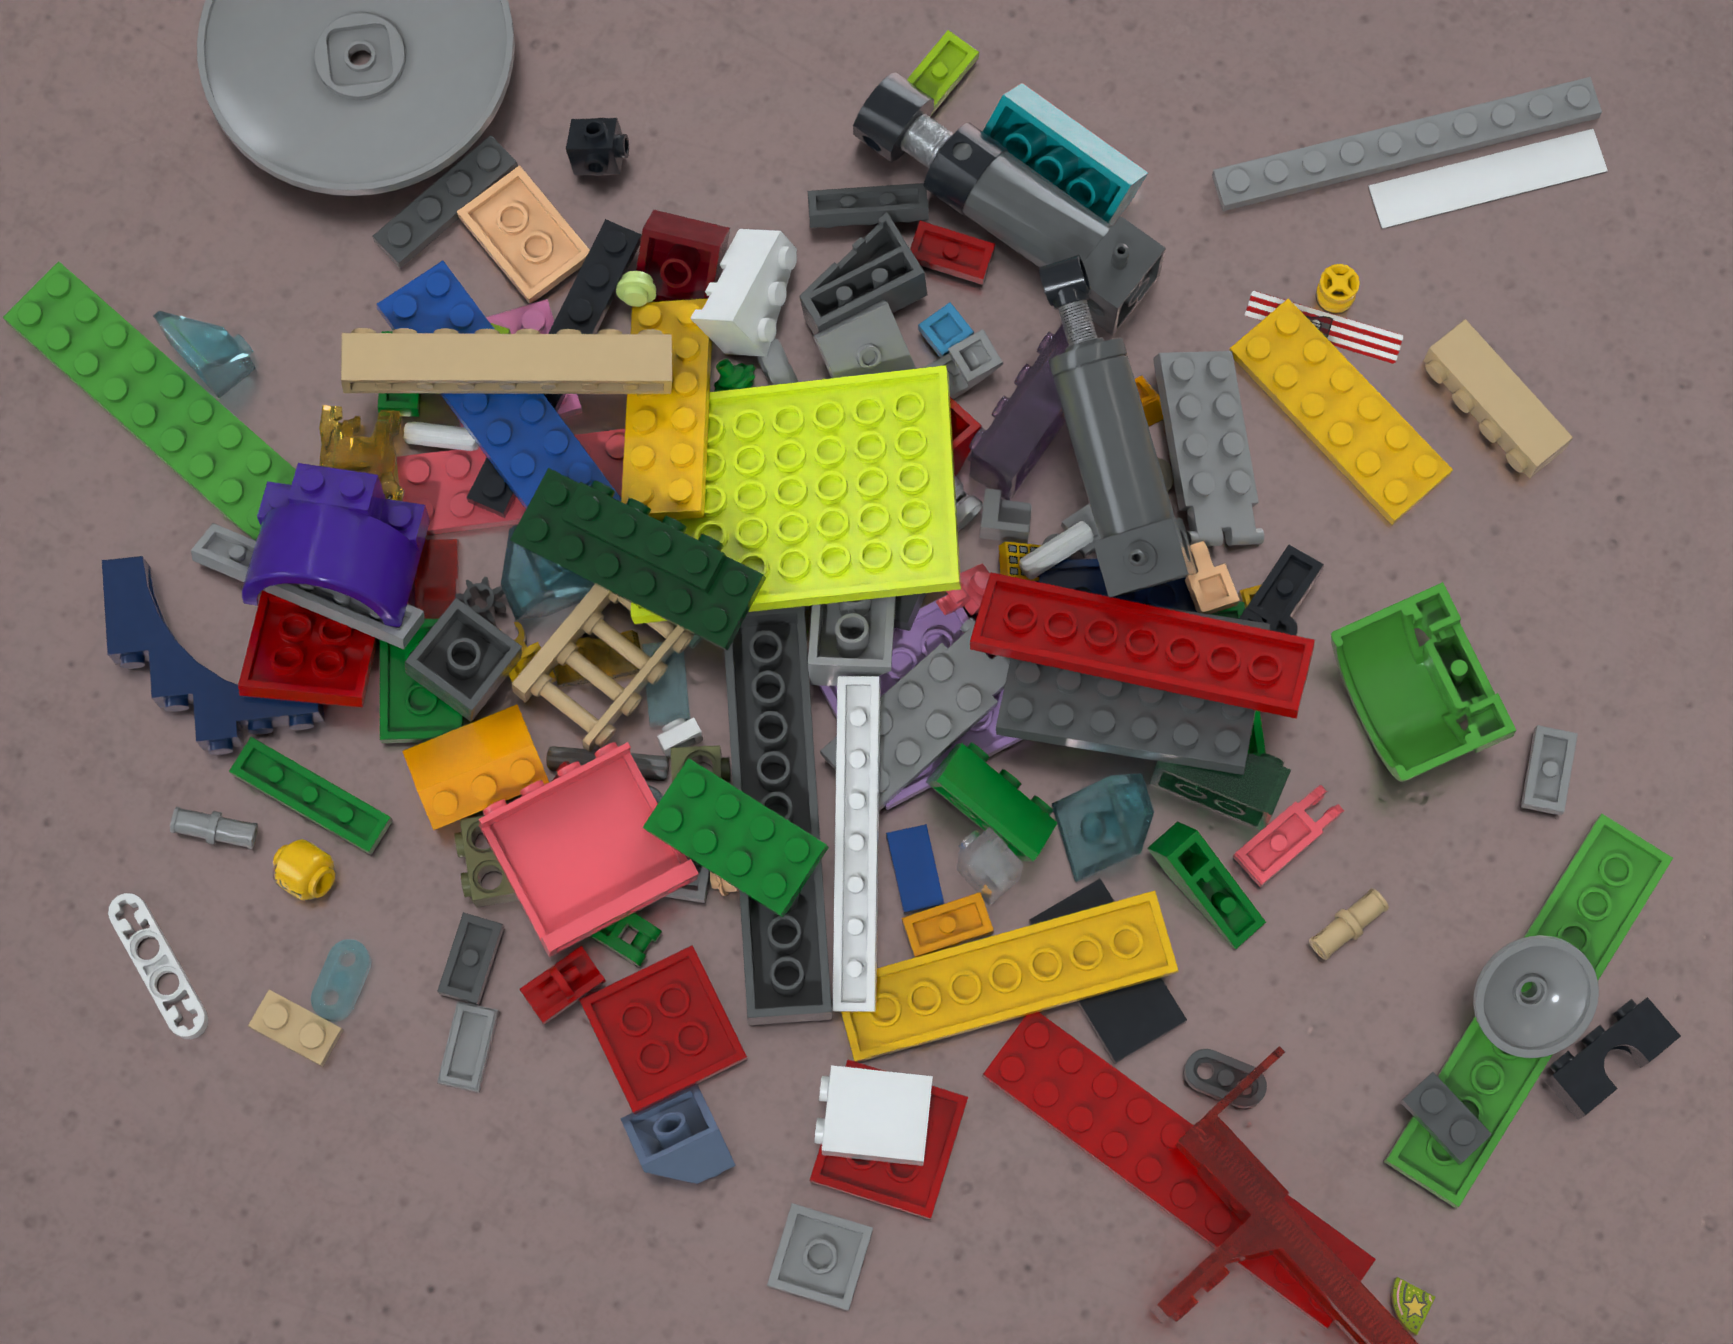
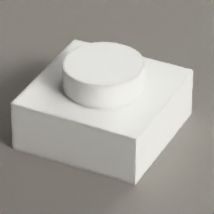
(679, 734)

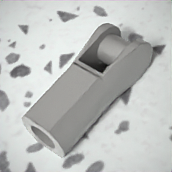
(776, 365)

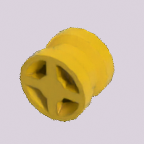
(1340, 279)

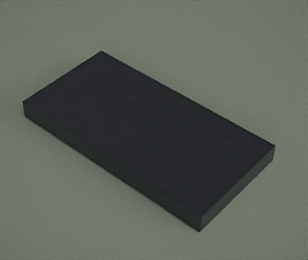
(1128, 1016)

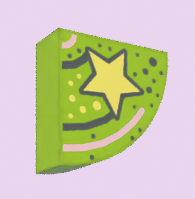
(1410, 1305)

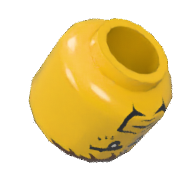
(303, 870)

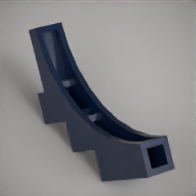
(140, 634)

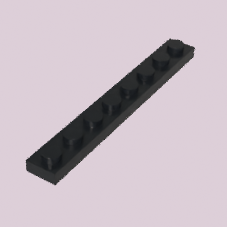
(581, 311)

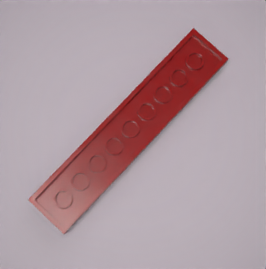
(1137, 1140)

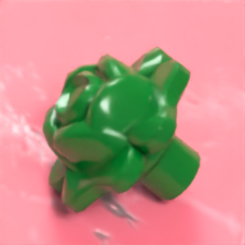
(735, 376)

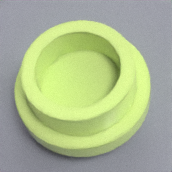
(636, 288)

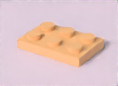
(524, 234)

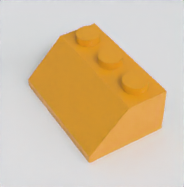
(474, 766)

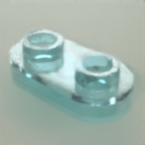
(341, 979)

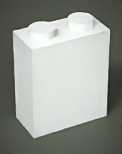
(874, 1115)

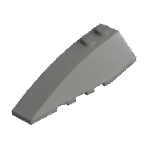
(851, 639)

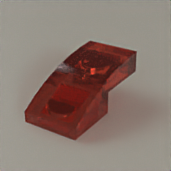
(437, 576)

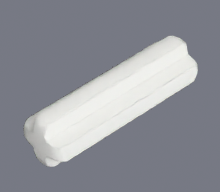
(439, 436)
(1056, 550)

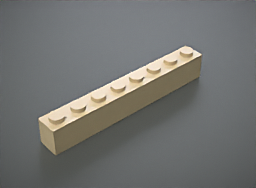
(506, 362)

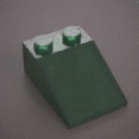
(1244, 797)

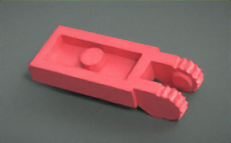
(1285, 838)

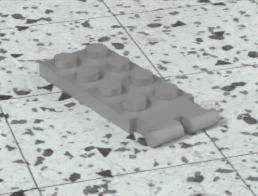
(1208, 446)
(932, 710)

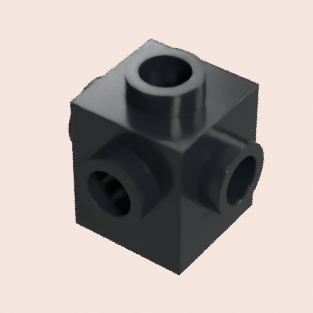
(596, 146)

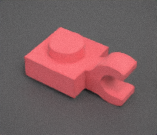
(971, 592)

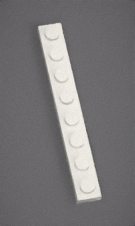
(856, 844)

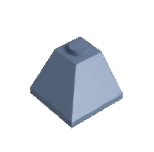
(679, 1138)

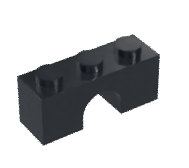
(1582, 1079)

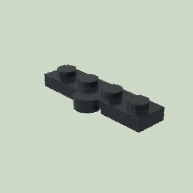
(1284, 591)

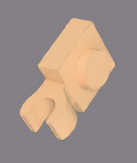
(1211, 586)

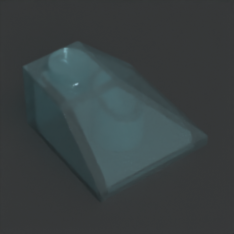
(208, 350)
(536, 585)
(1104, 823)

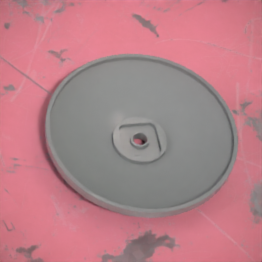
(317, 121)

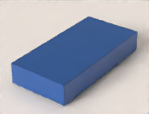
(915, 869)

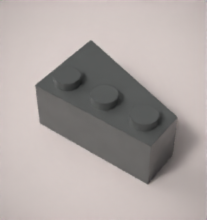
(871, 272)

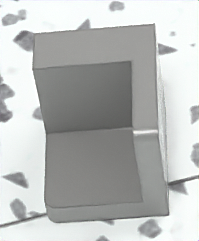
(1004, 518)

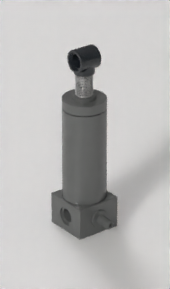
(1113, 446)

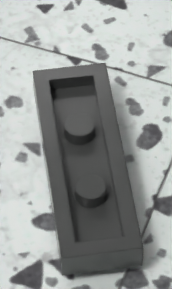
(867, 205)

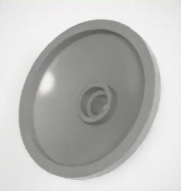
(1551, 1011)

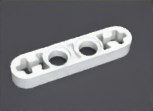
(154, 968)

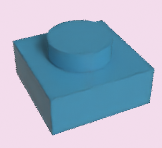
(945, 329)

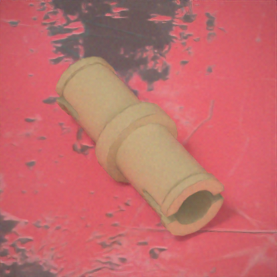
(1348, 924)

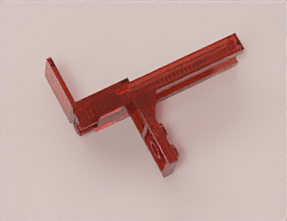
(1270, 1229)

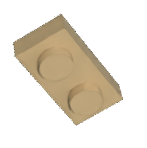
(295, 1028)

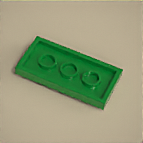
(735, 837)

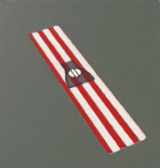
(1338, 330)

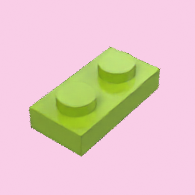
(944, 67)

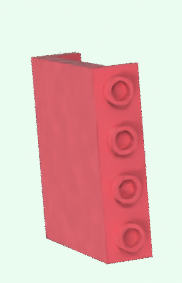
(582, 848)

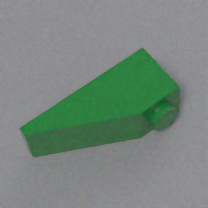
(1206, 883)

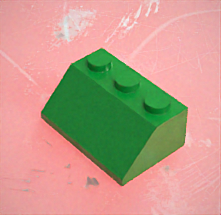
(993, 800)

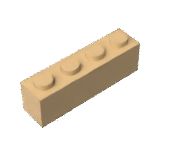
(1496, 399)

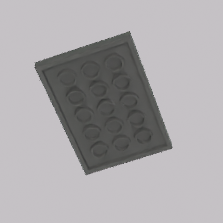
(1124, 717)

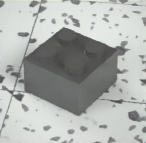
(463, 659)

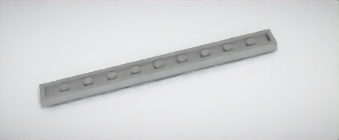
(1406, 144)

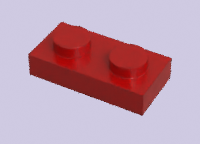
(952, 252)

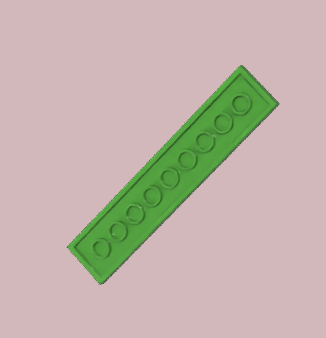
(149, 395)
(1592, 911)

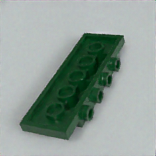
(639, 557)

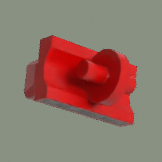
(562, 985)

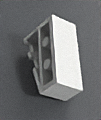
(749, 293)

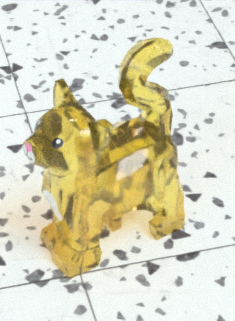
(359, 453)

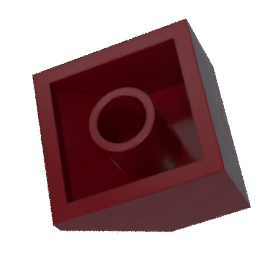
(681, 255)

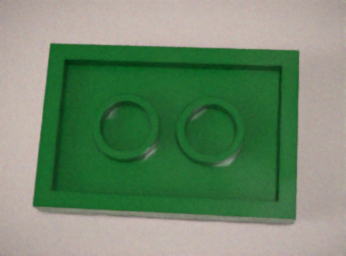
(406, 707)

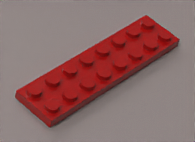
(1143, 645)

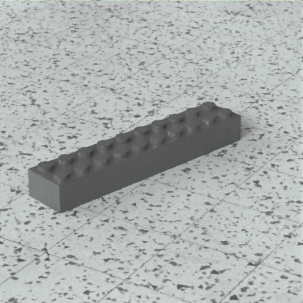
(776, 766)

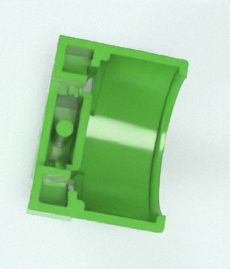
(1415, 693)

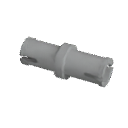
(214, 827)

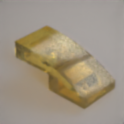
(600, 655)

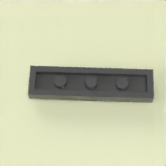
(438, 205)

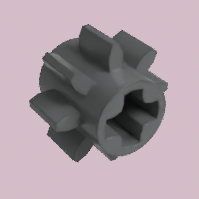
(487, 594)

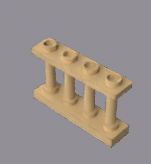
(563, 650)

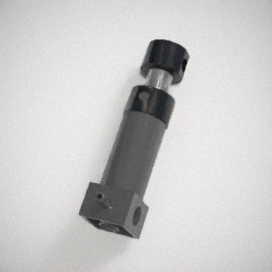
(1012, 199)

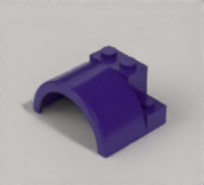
(338, 536)

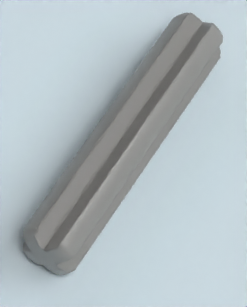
(649, 765)

